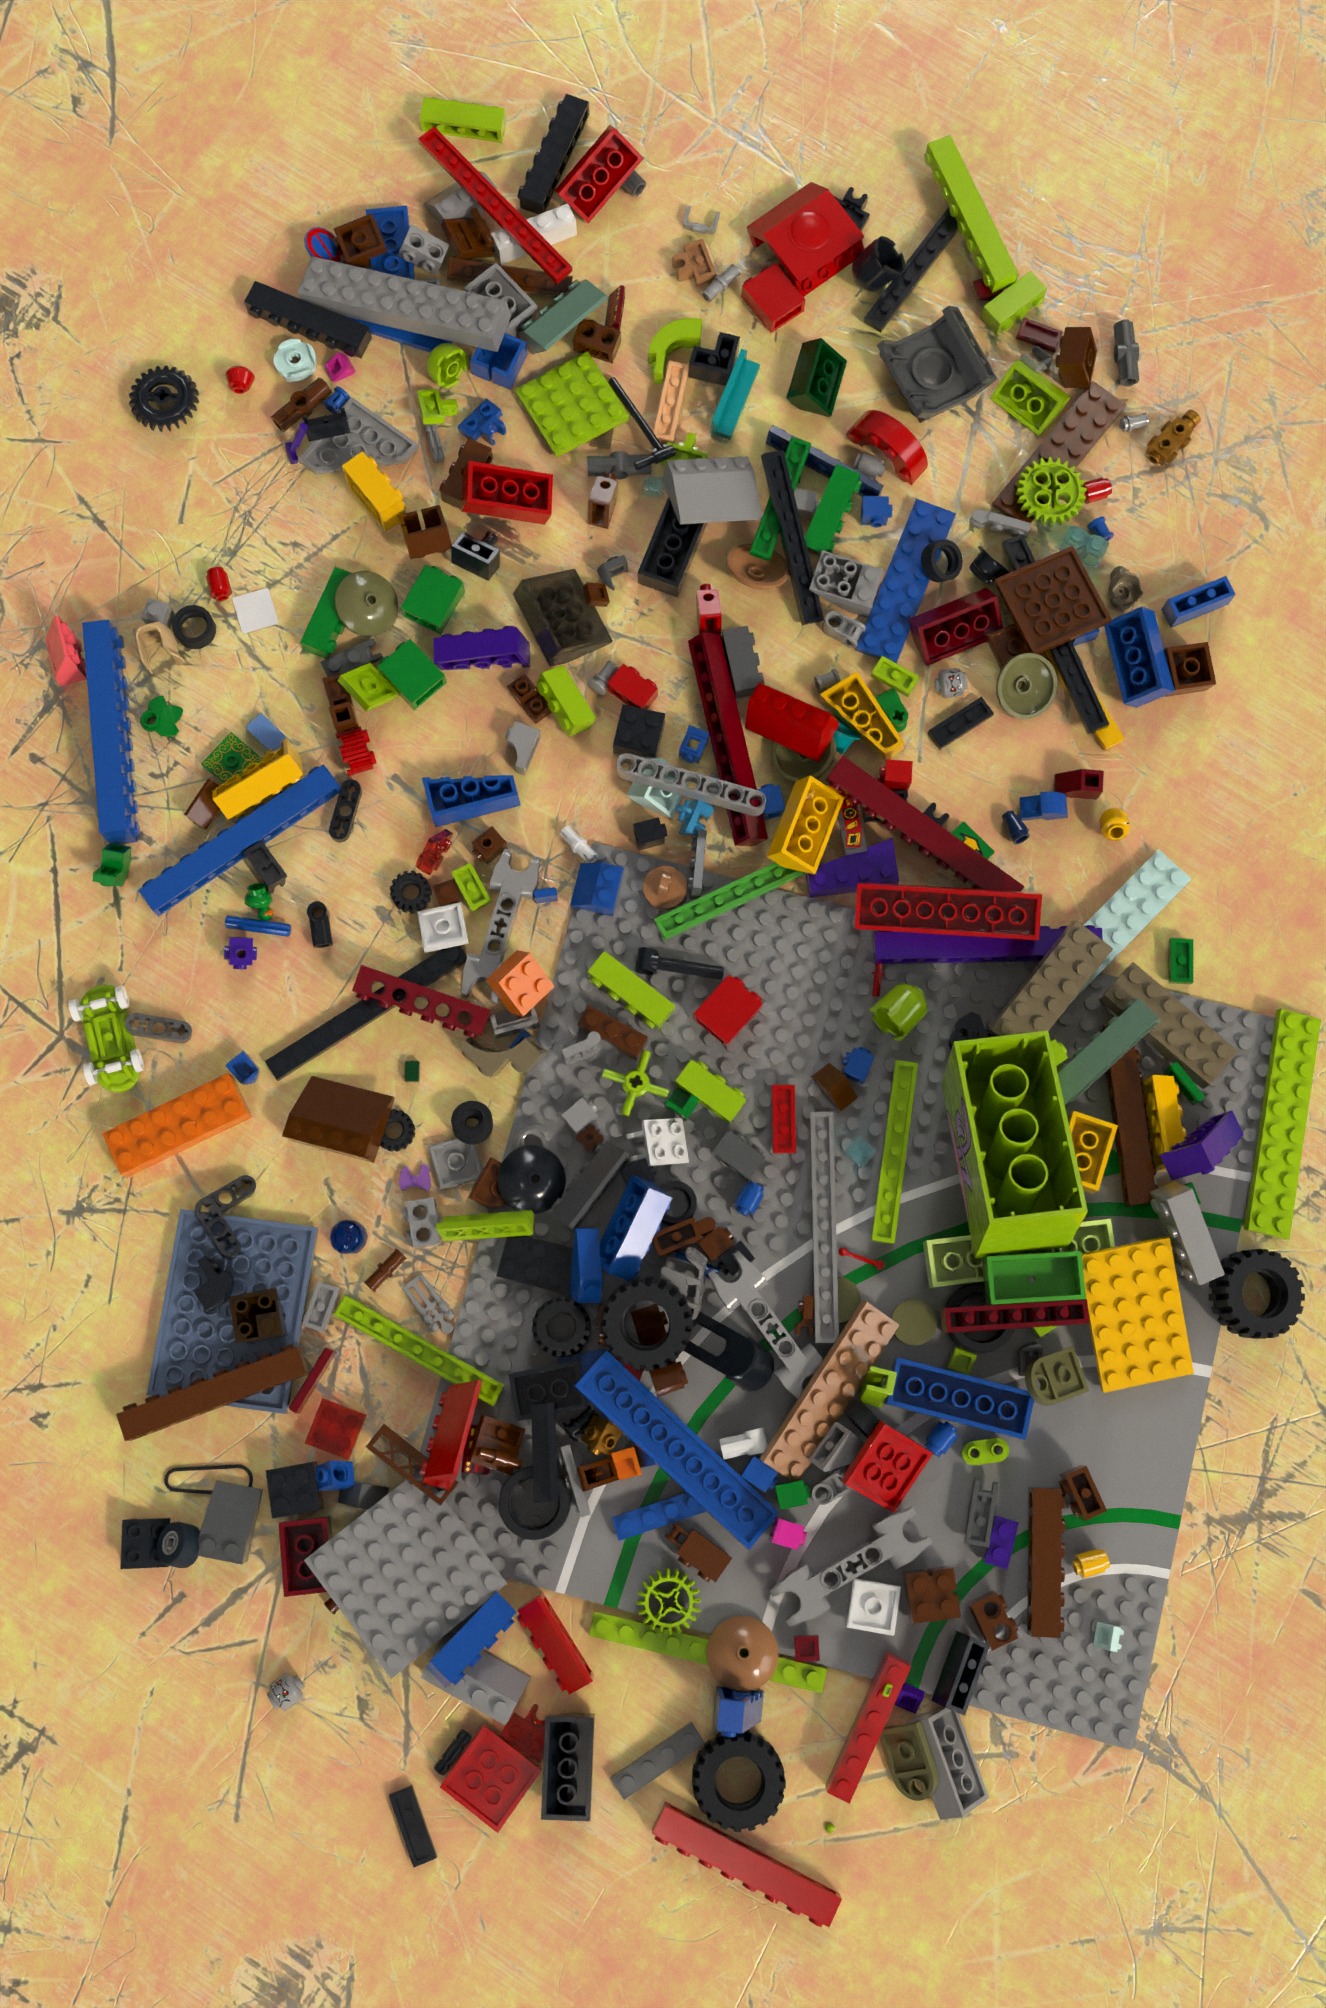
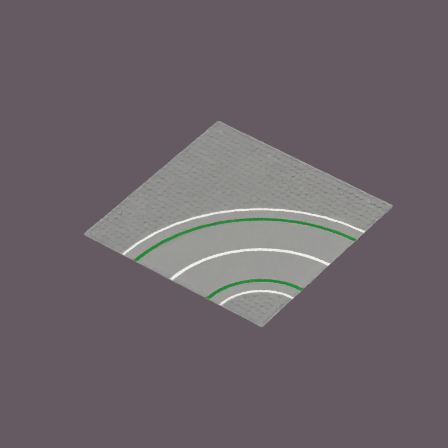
(814, 1010)

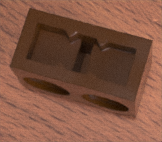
(595, 344)
(988, 1623)

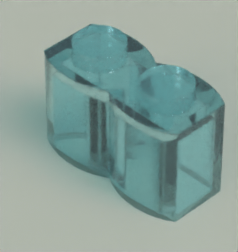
(1088, 547)

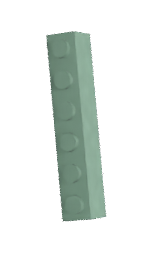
(1105, 1049)

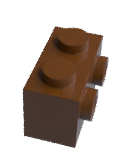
(1082, 1492)

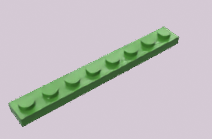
(724, 899)

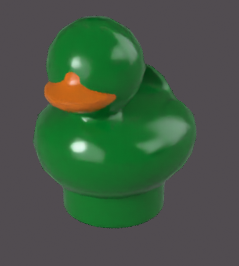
(259, 898)

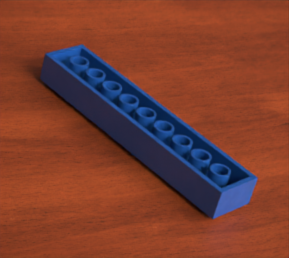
(110, 732)

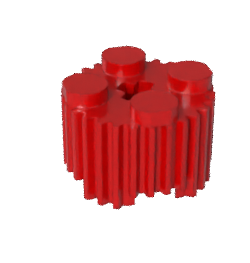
(355, 750)

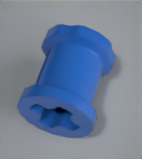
(336, 400)
(1100, 528)

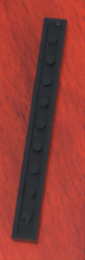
(1064, 655)
(360, 1014)

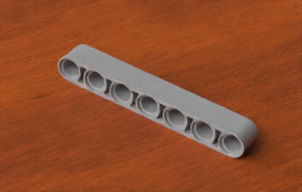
(683, 776)

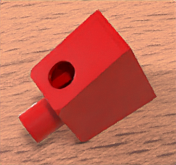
(708, 607)

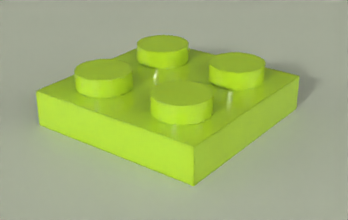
(368, 687)

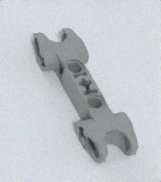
(512, 888)
(744, 1292)
(811, 1587)

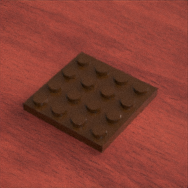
(1052, 601)

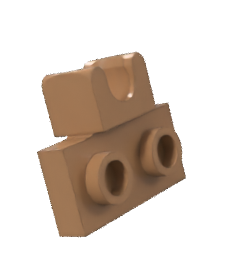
(694, 262)

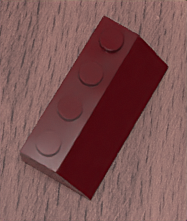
(956, 625)

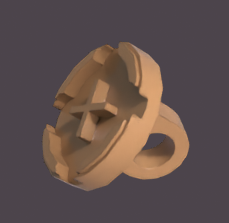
(664, 887)

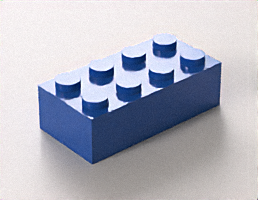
(1139, 657)
(633, 1227)

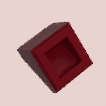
(983, 292)

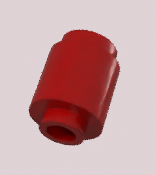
(1097, 489)
(218, 584)

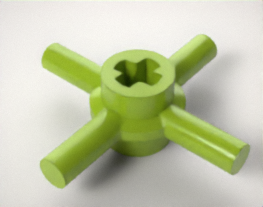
(632, 1075)

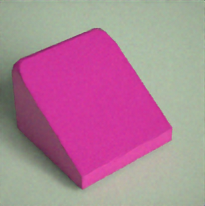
(339, 367)

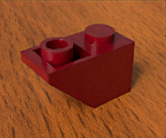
(1080, 783)

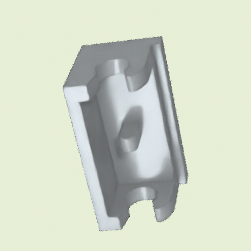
(507, 1024)

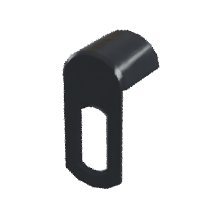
(742, 1361)

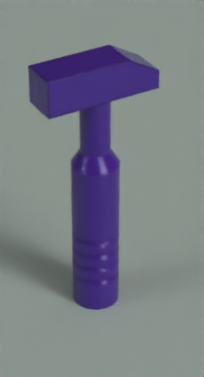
(292, 446)

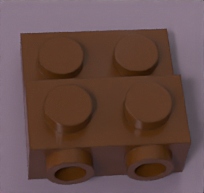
(359, 241)

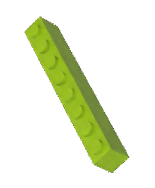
(970, 214)

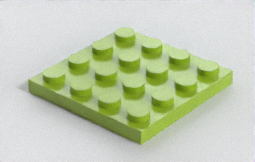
(571, 404)

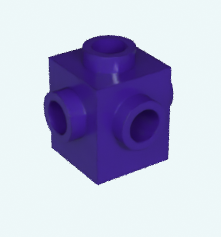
(236, 944)

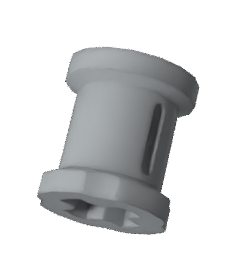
(827, 680)

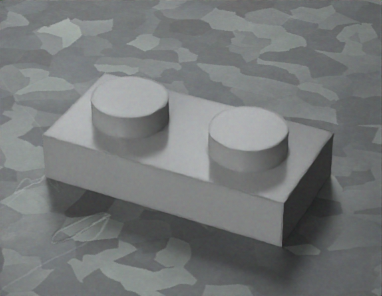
(321, 1307)

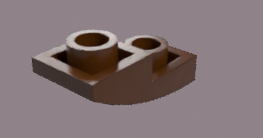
(529, 698)

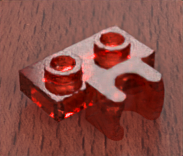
(431, 855)
(526, 1733)

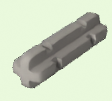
(434, 443)

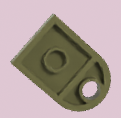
(1058, 1377)
(910, 1759)

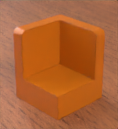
(626, 1463)

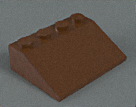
(339, 1118)

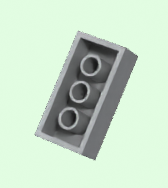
(1188, 1233)

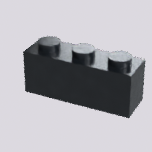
(960, 1673)

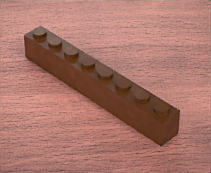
(1131, 1137)
(213, 1393)

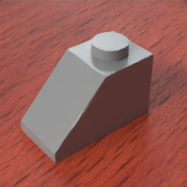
(836, 1448)

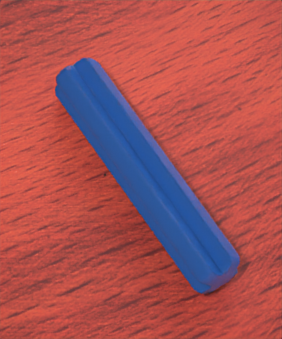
(256, 925)

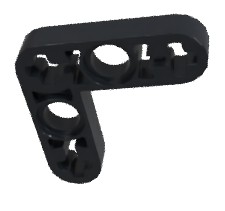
(218, 1208)

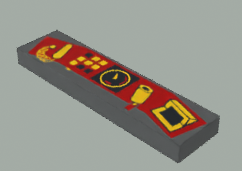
(851, 827)

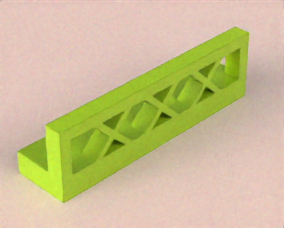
(486, 1225)

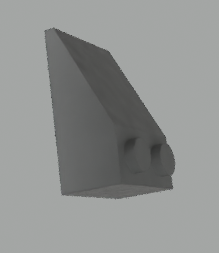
(229, 1522)

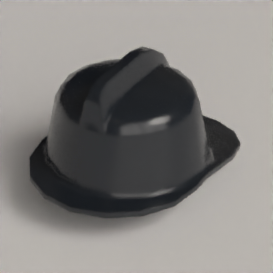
(987, 568)

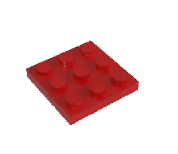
(886, 1466)
(491, 1778)

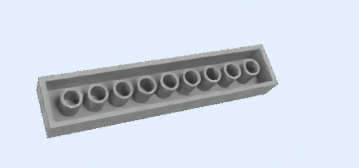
(406, 303)

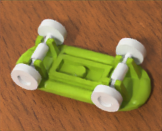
(112, 1049)

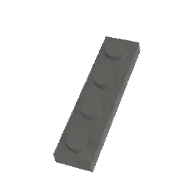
(657, 1760)

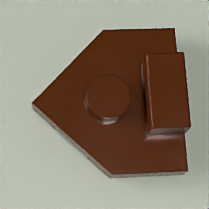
(485, 1188)

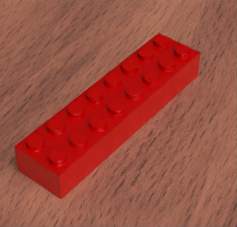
(948, 910)

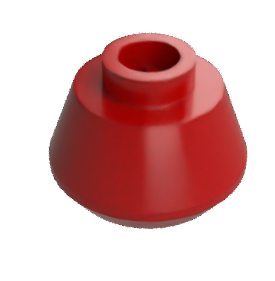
(239, 379)

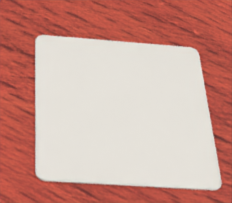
(255, 610)

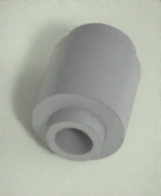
(869, 465)

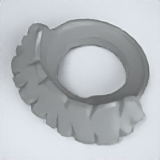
(537, 1129)

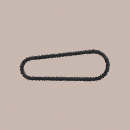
(203, 1468)

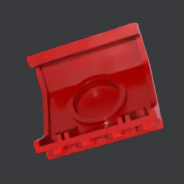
(809, 236)

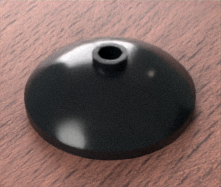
(516, 1184)

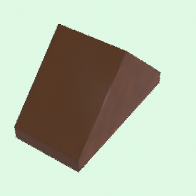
(835, 1086)
(597, 1474)

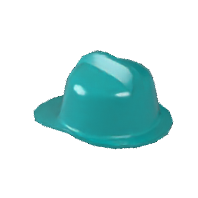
(844, 737)

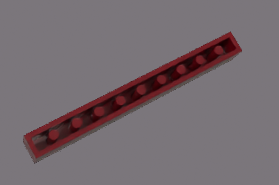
(726, 732)
(918, 828)

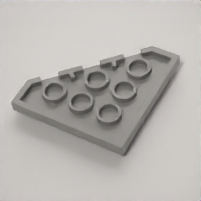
(367, 434)

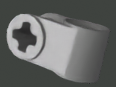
(844, 629)
(832, 1486)

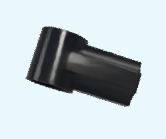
(320, 926)

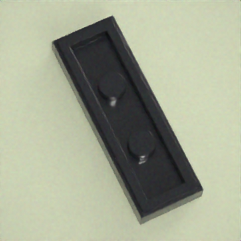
(960, 723)
(413, 1826)

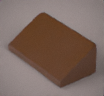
(203, 807)

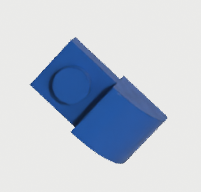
(1046, 805)

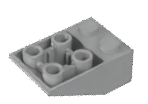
(846, 583)

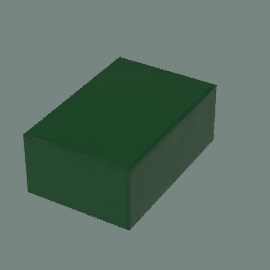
(412, 1071)

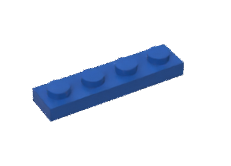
(655, 1515)

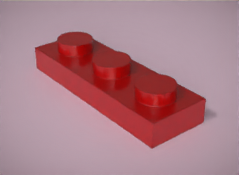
(783, 1119)

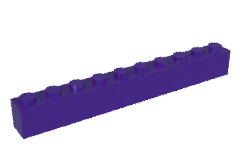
(940, 948)

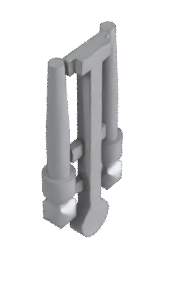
(446, 1327)

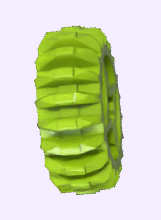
(657, 1619)

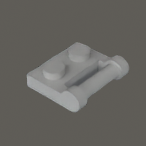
(576, 1051)

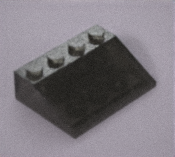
(560, 616)

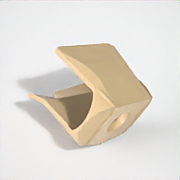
(162, 633)

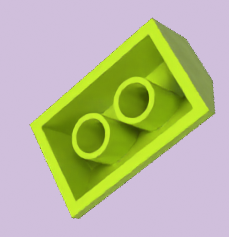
(1030, 397)

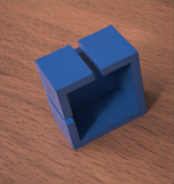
(500, 365)

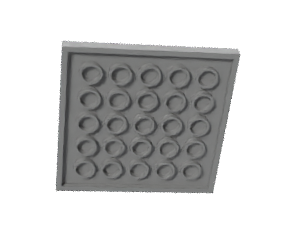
(405, 1574)

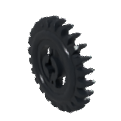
(171, 405)

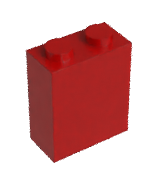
(773, 297)
(728, 1010)

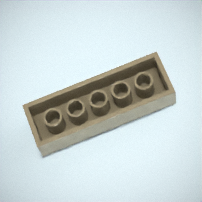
(1053, 982)
(1179, 1034)

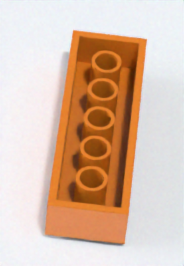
(177, 1125)

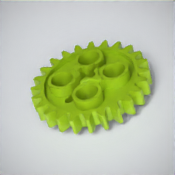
(1070, 492)

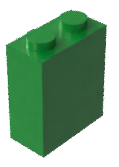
(433, 599)
(412, 674)

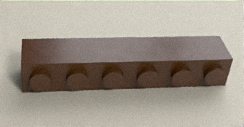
(1044, 1562)

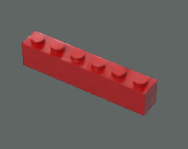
(867, 1727)

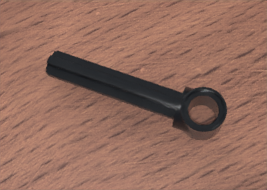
(649, 961)

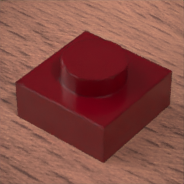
(806, 1648)

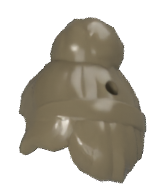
(1130, 586)

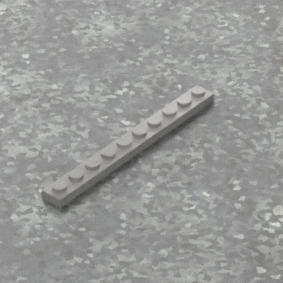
(824, 1227)

